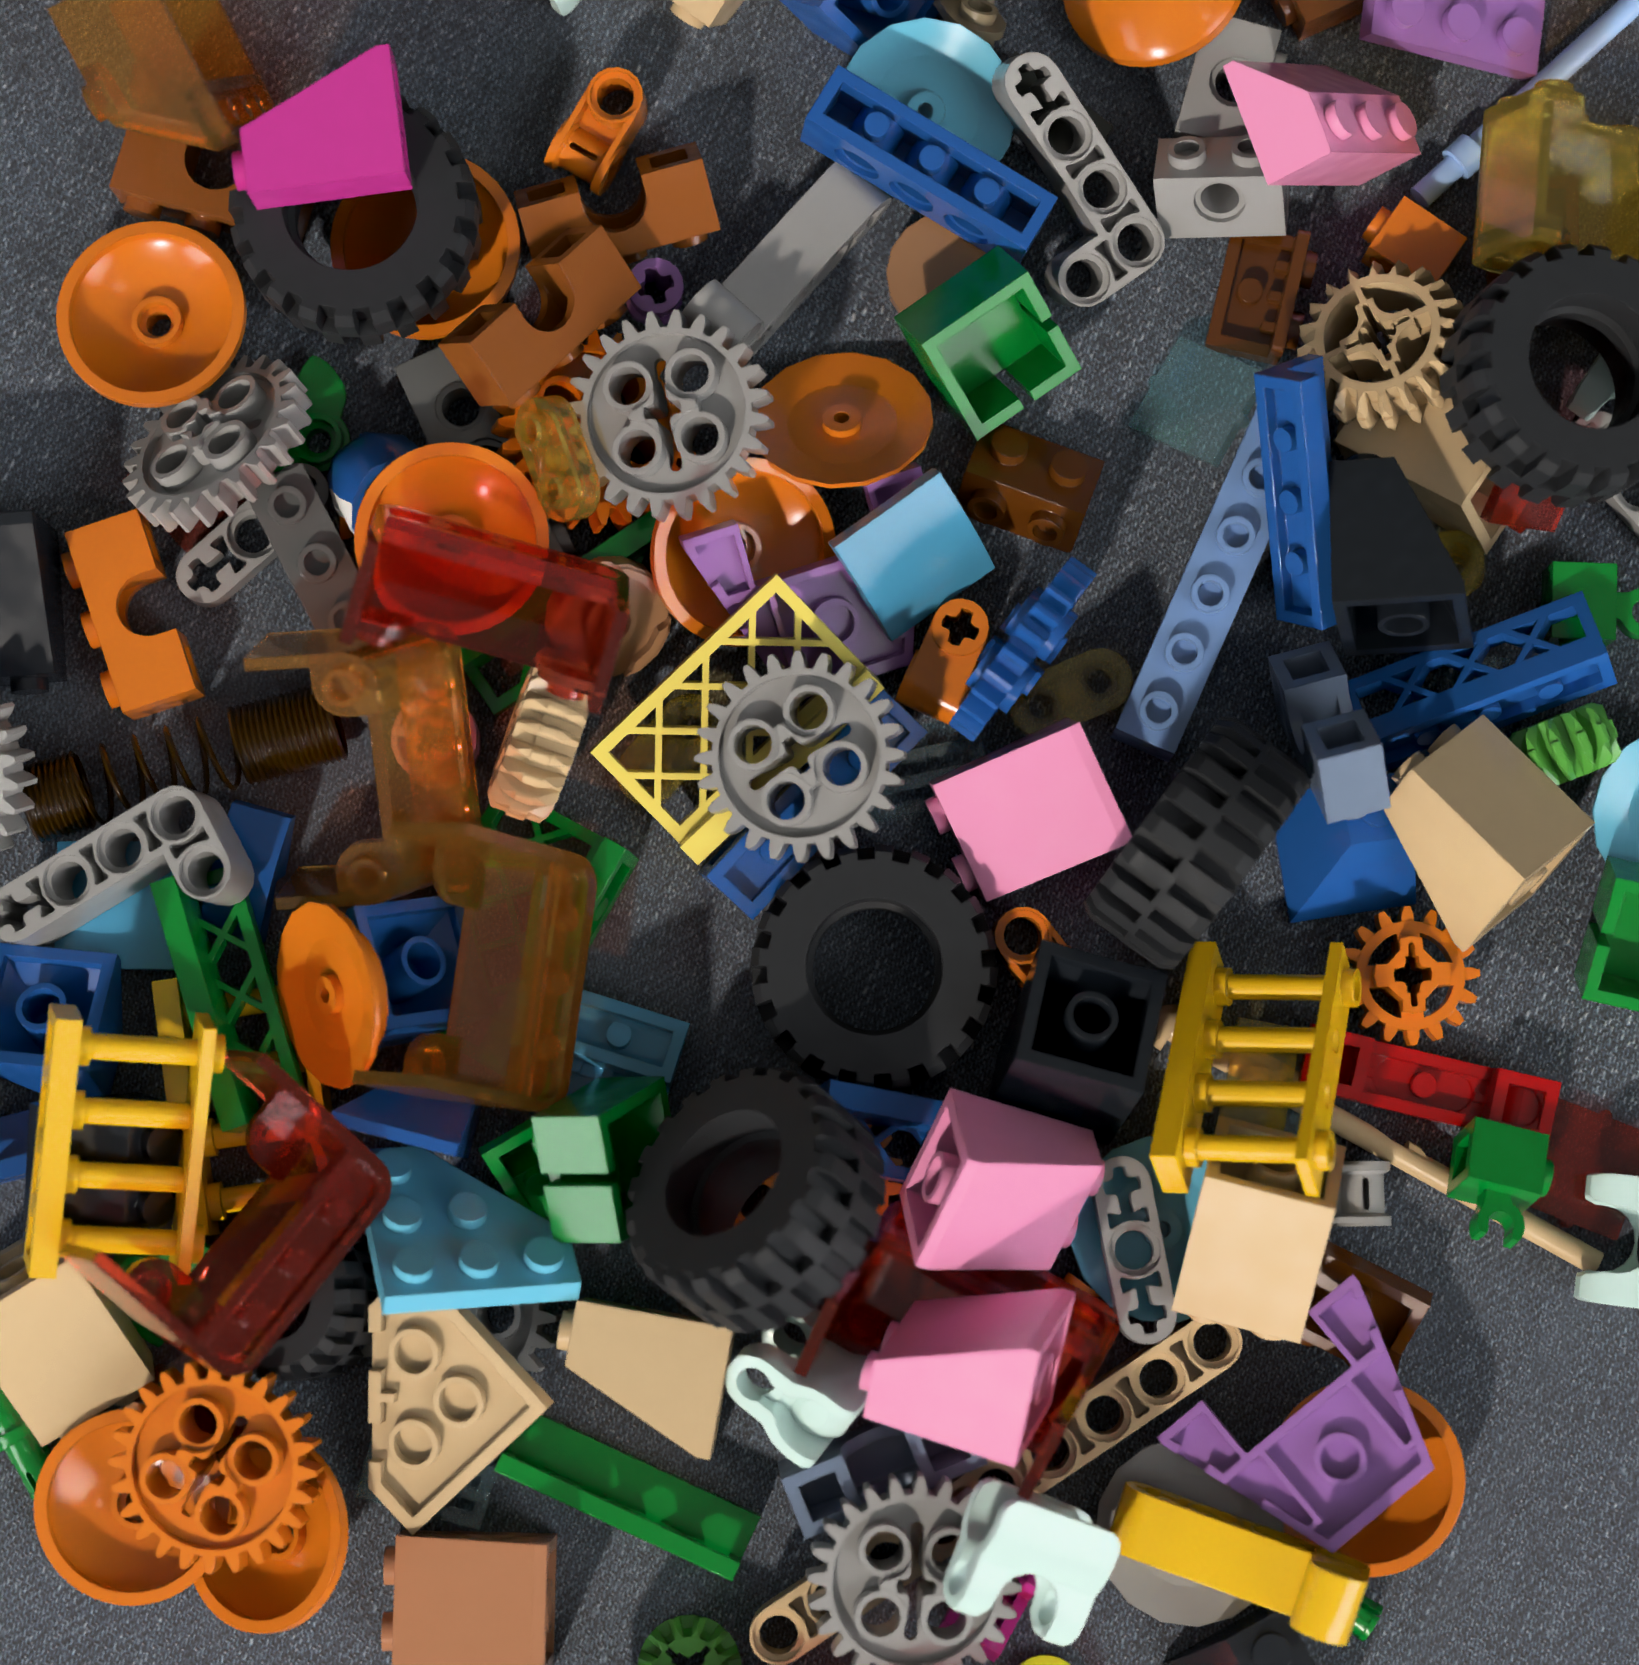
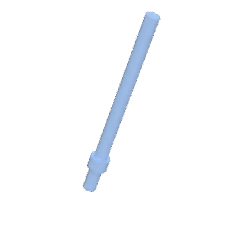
(1463, 154)

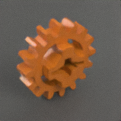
(1411, 1006)

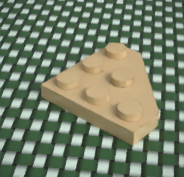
(440, 1407)

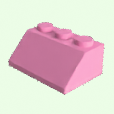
(1320, 123)

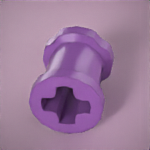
(666, 279)

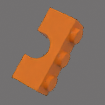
(111, 565)

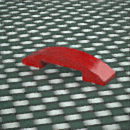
(1440, 1086)

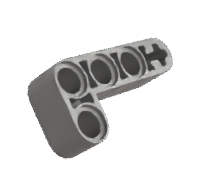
(1067, 174)
(791, 258)
(113, 880)

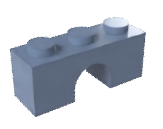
(1327, 735)
(862, 1457)

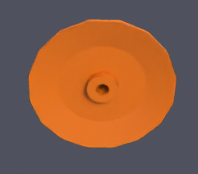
(845, 420)
(331, 993)

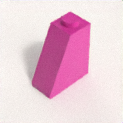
(329, 139)

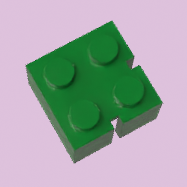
(978, 328)
(1610, 949)
(593, 1151)

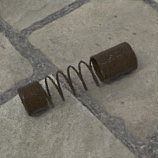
(267, 740)

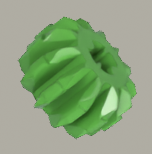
(1570, 743)

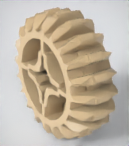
(1416, 330)
(536, 751)

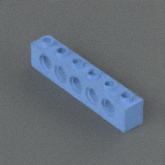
(1200, 608)

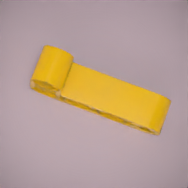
(1242, 1559)

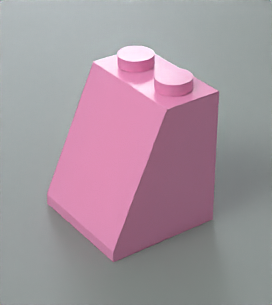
(1027, 811)
(997, 1187)
(971, 1370)

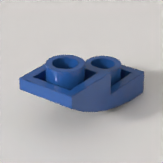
(267, 841)

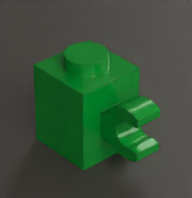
(1600, 590)
(1501, 1173)

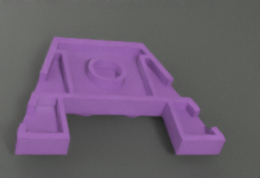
(821, 585)
(1338, 1454)

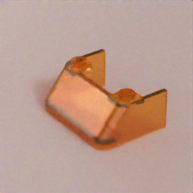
(164, 68)
(418, 752)
(514, 970)

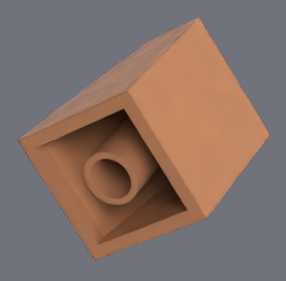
(471, 1598)

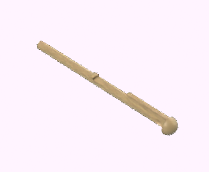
(1414, 1162)

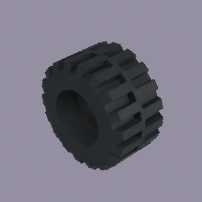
(332, 1328)

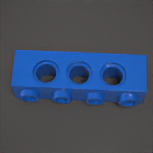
(926, 166)

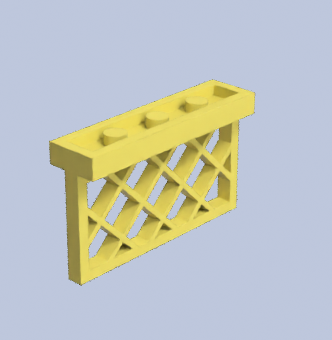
(701, 830)

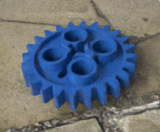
(1034, 631)

